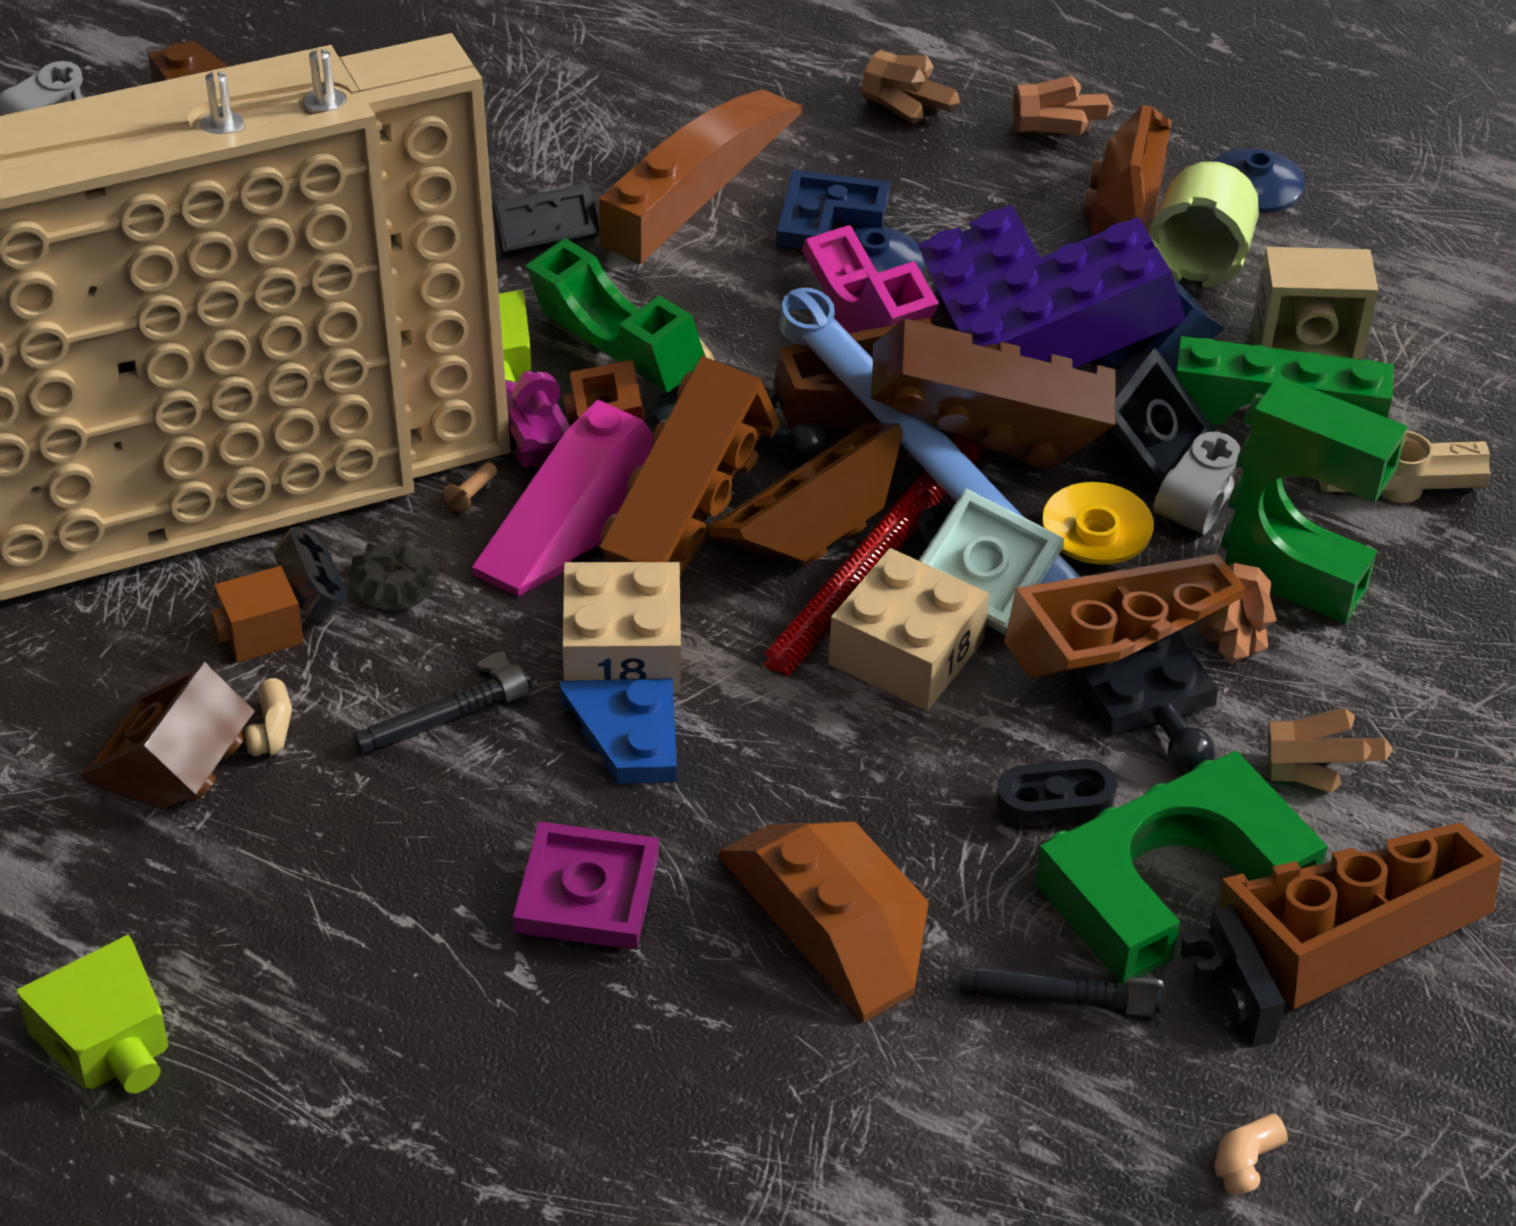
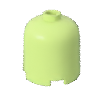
(1206, 223)

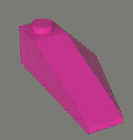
(567, 500)

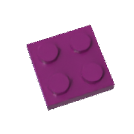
(586, 885)

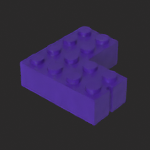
(1065, 304)

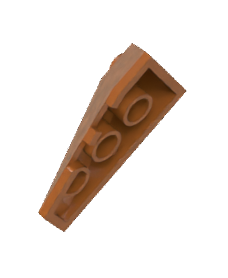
(1113, 613)

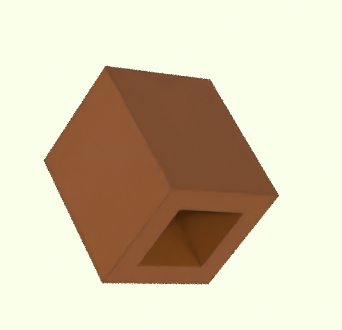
(257, 614)

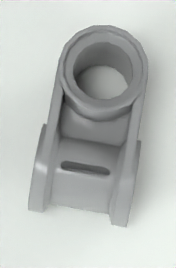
(41, 91)
(1199, 483)

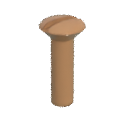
(459, 496)

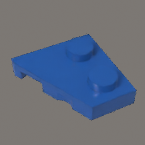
(628, 725)

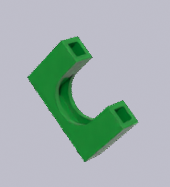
(1320, 439)
(1214, 808)

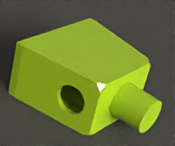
(99, 1018)

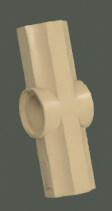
(1434, 467)

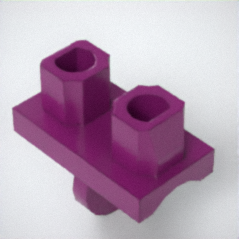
(534, 417)

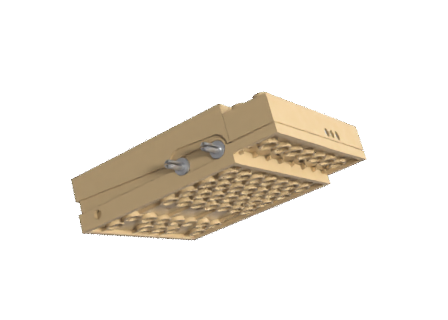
(241, 304)

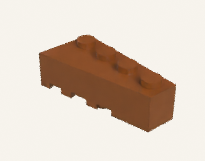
(691, 466)
(1363, 907)

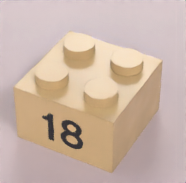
(1315, 300)
(622, 621)
(908, 629)

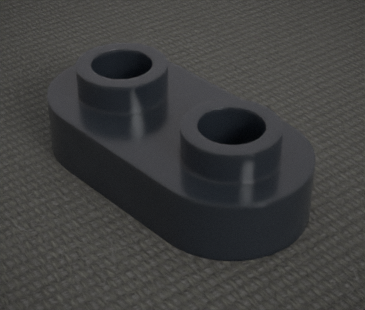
(1051, 792)

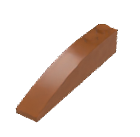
(688, 172)

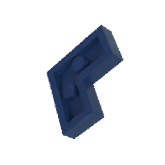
(820, 199)

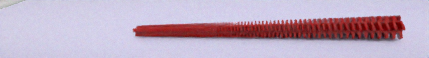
(889, 533)

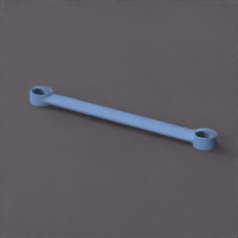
(920, 438)

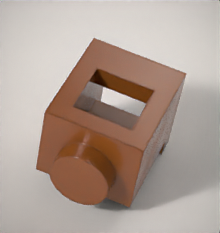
(611, 384)

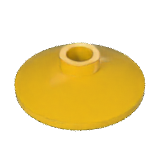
(1099, 522)

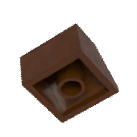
(172, 740)

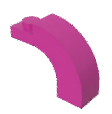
(860, 293)

